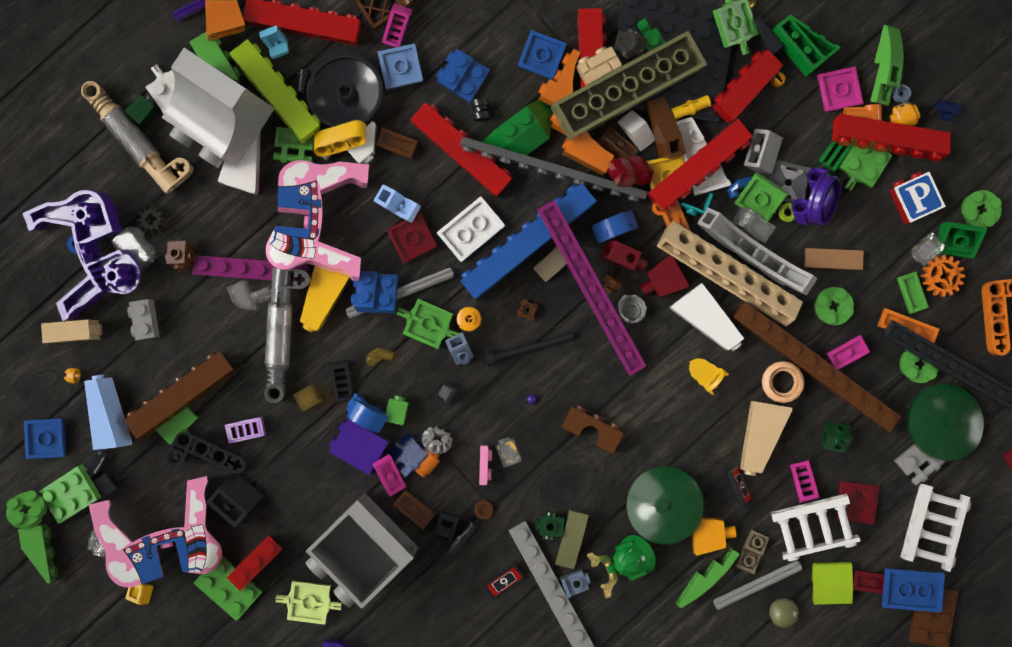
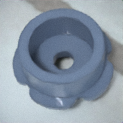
(906, 93)

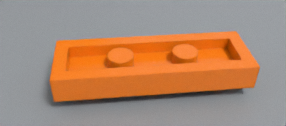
(922, 329)

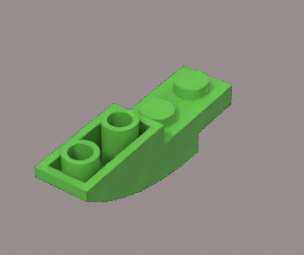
(891, 65)

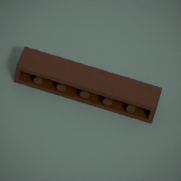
(179, 396)

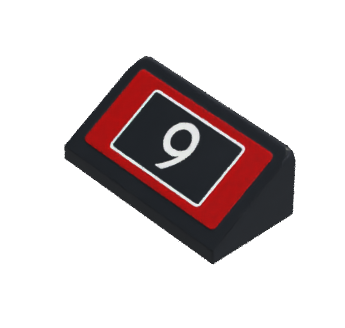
(738, 486)
(504, 580)

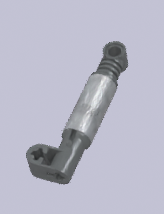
(279, 329)

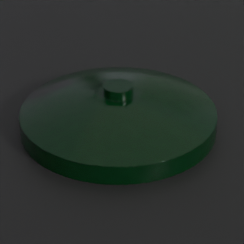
(945, 422)
(665, 505)

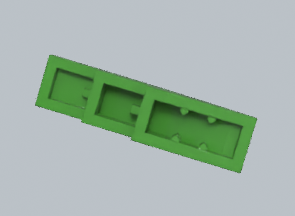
(701, 583)

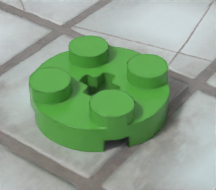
(991, 204)
(843, 311)
(913, 373)
(16, 506)

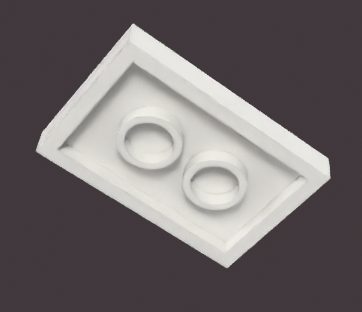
(470, 229)

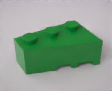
(803, 45)

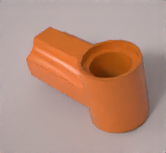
(869, 111)

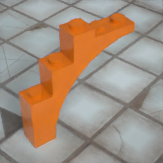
(583, 148)

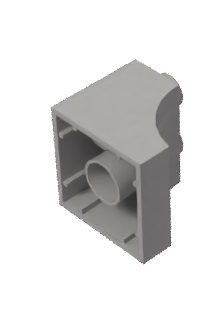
(213, 111)

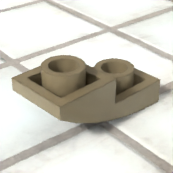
(550, 264)
(751, 552)

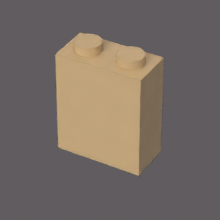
(71, 331)

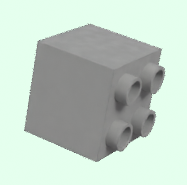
(361, 552)

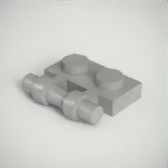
(911, 460)

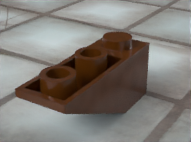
(665, 129)

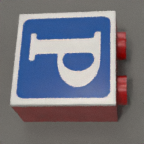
(916, 197)

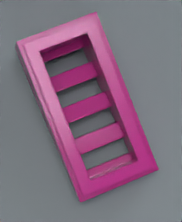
(400, 10)
(803, 499)

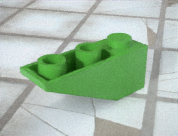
(213, 54)
(37, 547)

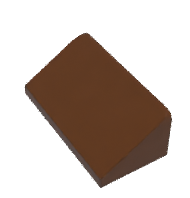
(617, 145)

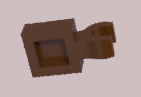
(611, 283)

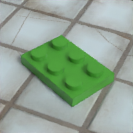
(70, 494)
(225, 593)

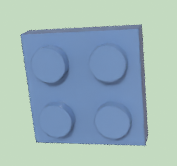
(400, 66)

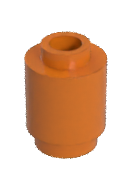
(428, 464)

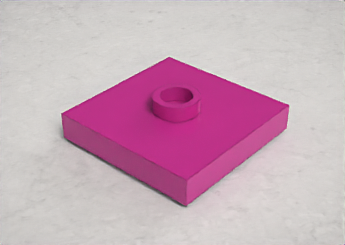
(840, 89)

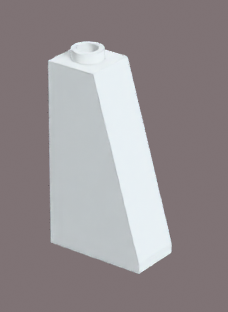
(246, 173)
(706, 315)

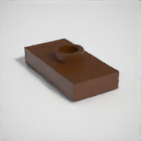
(397, 143)

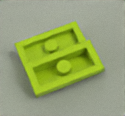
(832, 583)

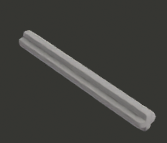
(757, 585)

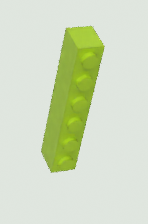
(275, 92)

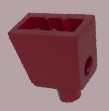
(617, 252)
(664, 278)

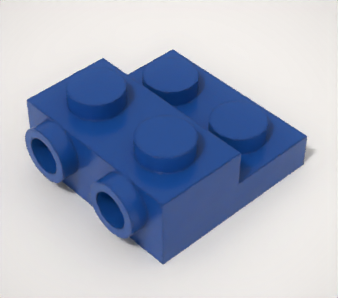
(462, 75)
(375, 292)

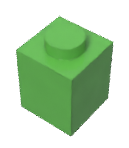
(397, 410)

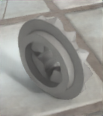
(435, 445)

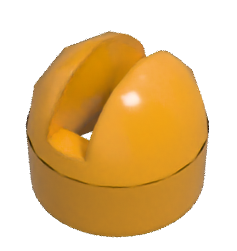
(775, 82)
(73, 375)

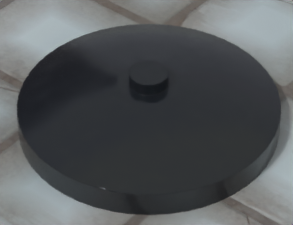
(345, 90)

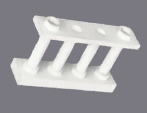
(820, 508)
(915, 531)

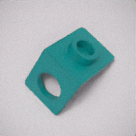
(693, 210)

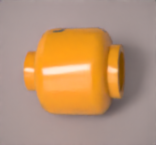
(905, 114)
(469, 326)

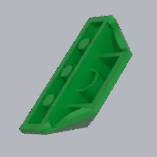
(524, 130)

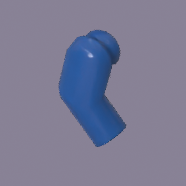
(740, 183)

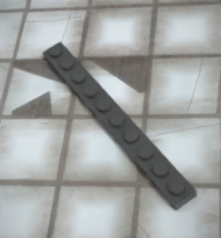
(543, 167)

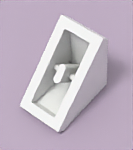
(637, 130)

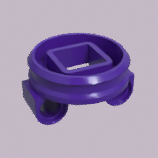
(822, 200)

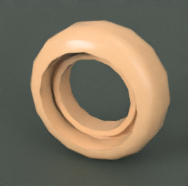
(797, 386)

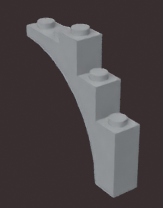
(754, 253)

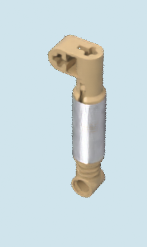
(134, 139)

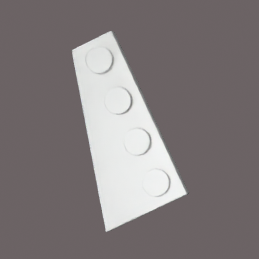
(693, 142)

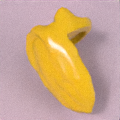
(706, 374)

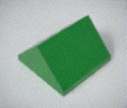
(961, 239)

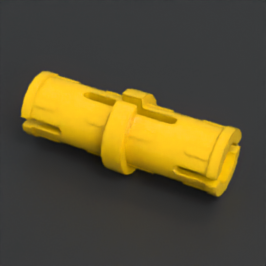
(691, 107)

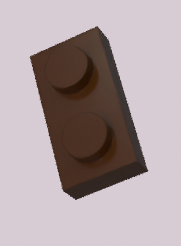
(414, 509)

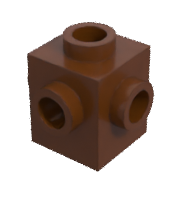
(179, 255)

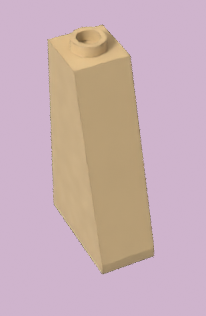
(762, 433)

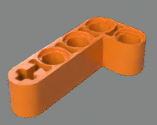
(1000, 317)

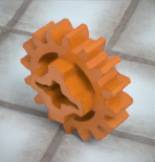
(946, 282)

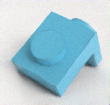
(275, 41)

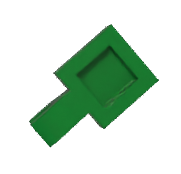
(653, 37)

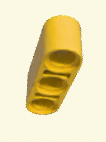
(340, 138)

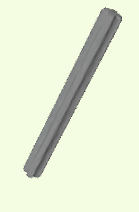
(413, 287)

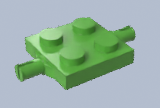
(735, 24)
(864, 166)
(427, 323)

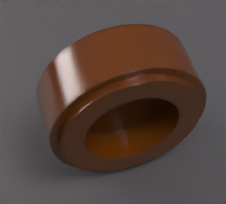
(483, 509)

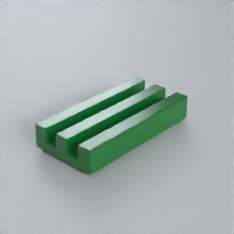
(839, 160)

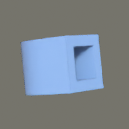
(397, 203)

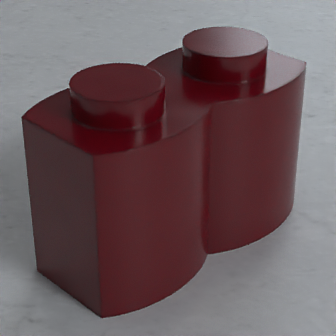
(630, 171)

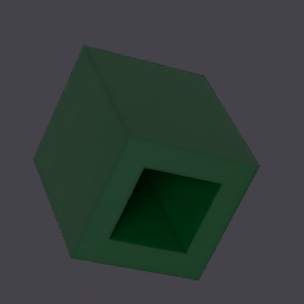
(142, 109)

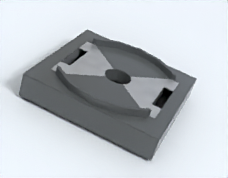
(799, 179)

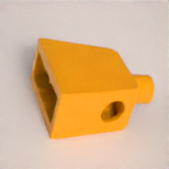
(711, 535)

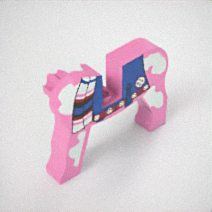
(300, 193)
(138, 561)

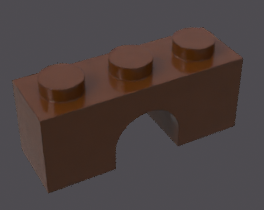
(608, 435)

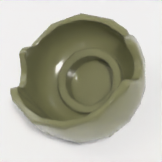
(784, 613)

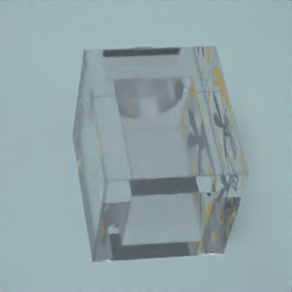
(927, 249)
(508, 451)

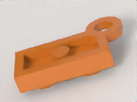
(674, 214)

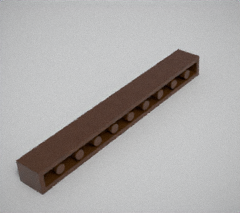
(815, 367)

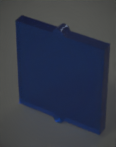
(407, 455)

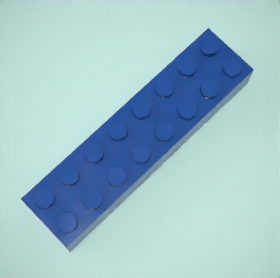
(524, 244)

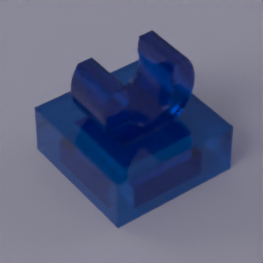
(947, 109)

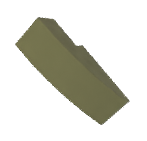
(572, 539)

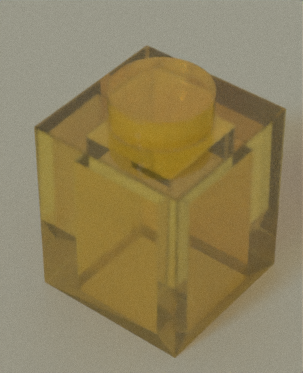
(307, 398)

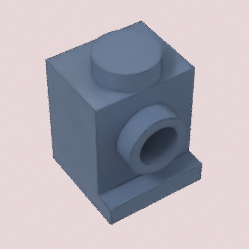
(462, 352)
(568, 580)

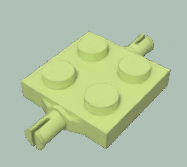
(308, 602)

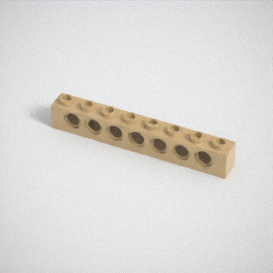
(730, 274)

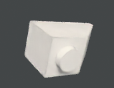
(365, 153)

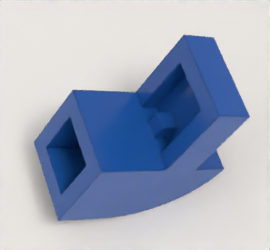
(615, 226)
(366, 415)

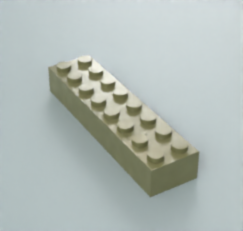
(628, 86)

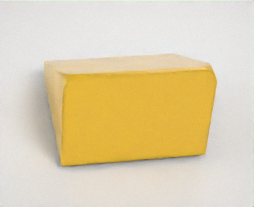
(140, 594)

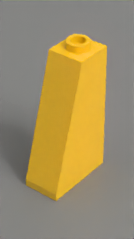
(322, 296)

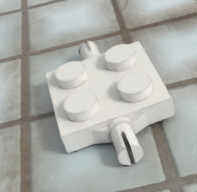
(162, 87)

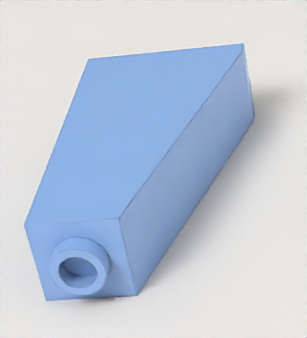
(105, 414)

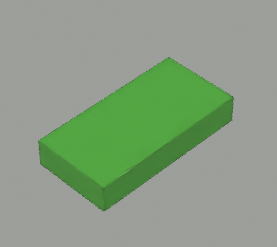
(912, 292)

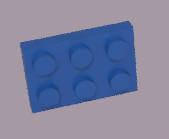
(913, 590)

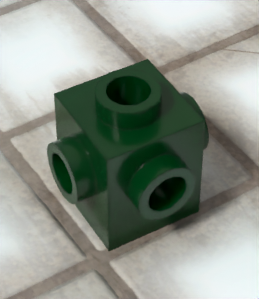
(836, 437)
(557, 528)

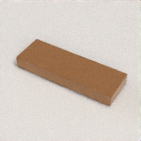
(833, 259)

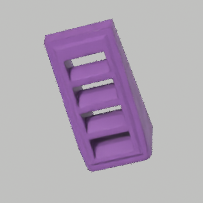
(260, 427)

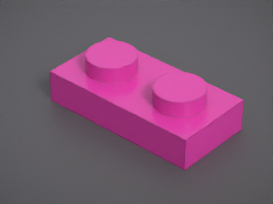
(847, 352)
(389, 475)

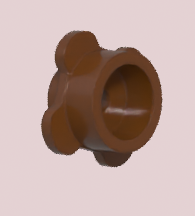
(532, 308)

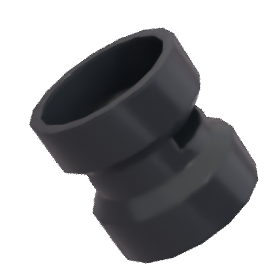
(481, 109)

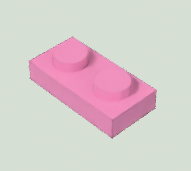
(485, 456)

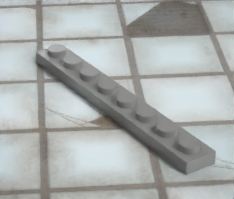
(550, 586)

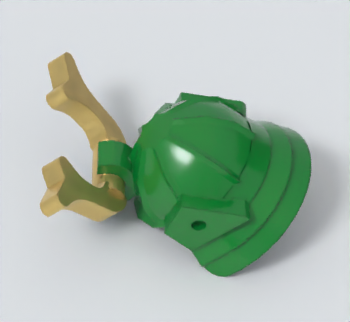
(632, 559)

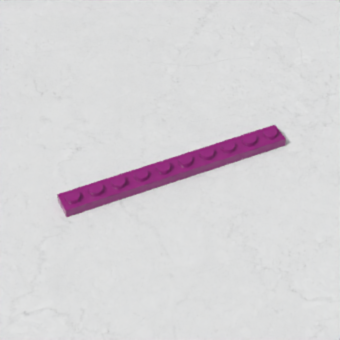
(591, 287)

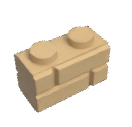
(598, 65)

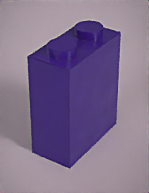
(358, 446)

